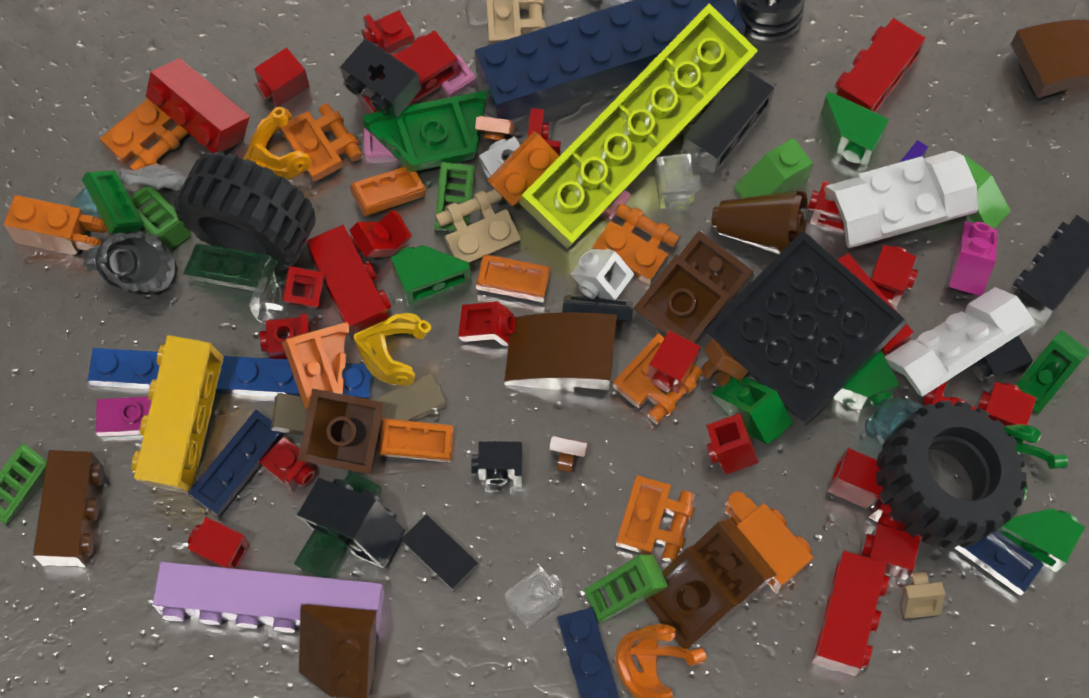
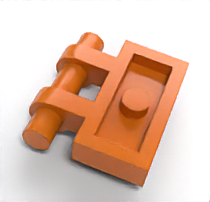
(140, 129)
(308, 136)
(640, 256)
(637, 388)
(644, 516)

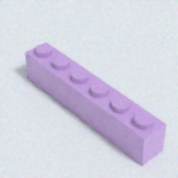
(254, 595)

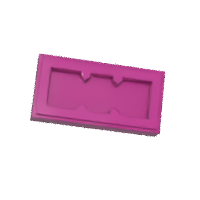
(121, 415)

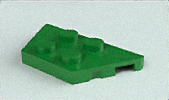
(430, 131)

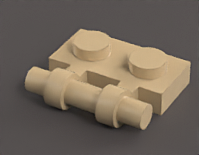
(505, 20)
(482, 237)

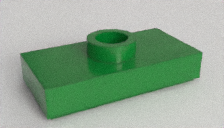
(112, 201)

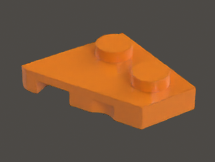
(318, 360)

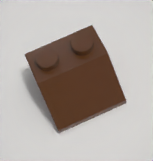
(341, 431)
(338, 649)

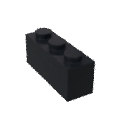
(726, 120)
(1055, 270)

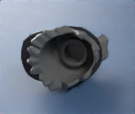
(133, 262)

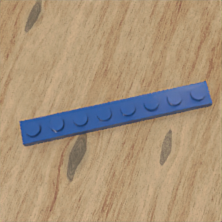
(236, 376)

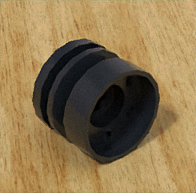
(771, 18)

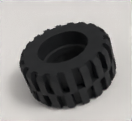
(245, 208)
(983, 451)

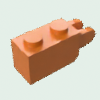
(51, 226)
(771, 538)

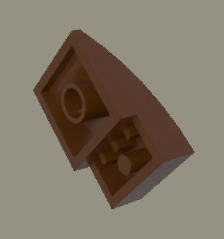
(1054, 56)
(694, 289)
(561, 351)
(710, 583)

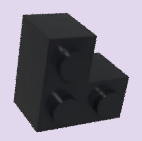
(353, 520)

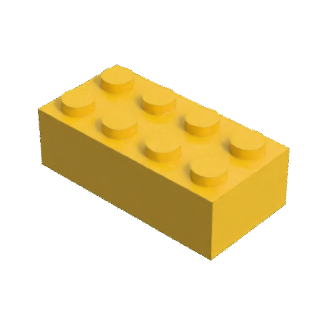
(177, 414)

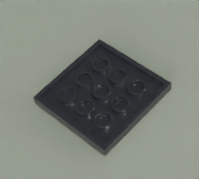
(805, 326)

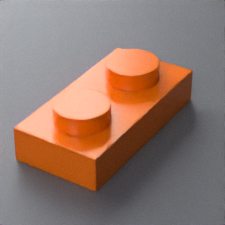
(522, 168)

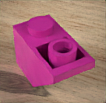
(974, 258)

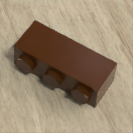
(68, 508)

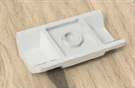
(904, 197)
(961, 340)

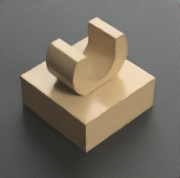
(922, 597)

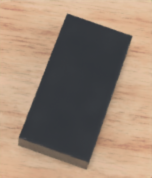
(582, 304)
(439, 552)

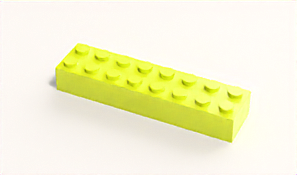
(637, 126)

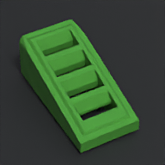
(454, 171)
(169, 232)
(31, 486)
(645, 576)

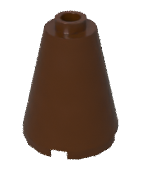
(762, 220)

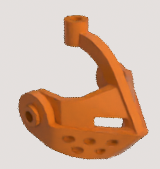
(646, 682)

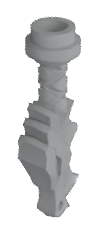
(153, 177)

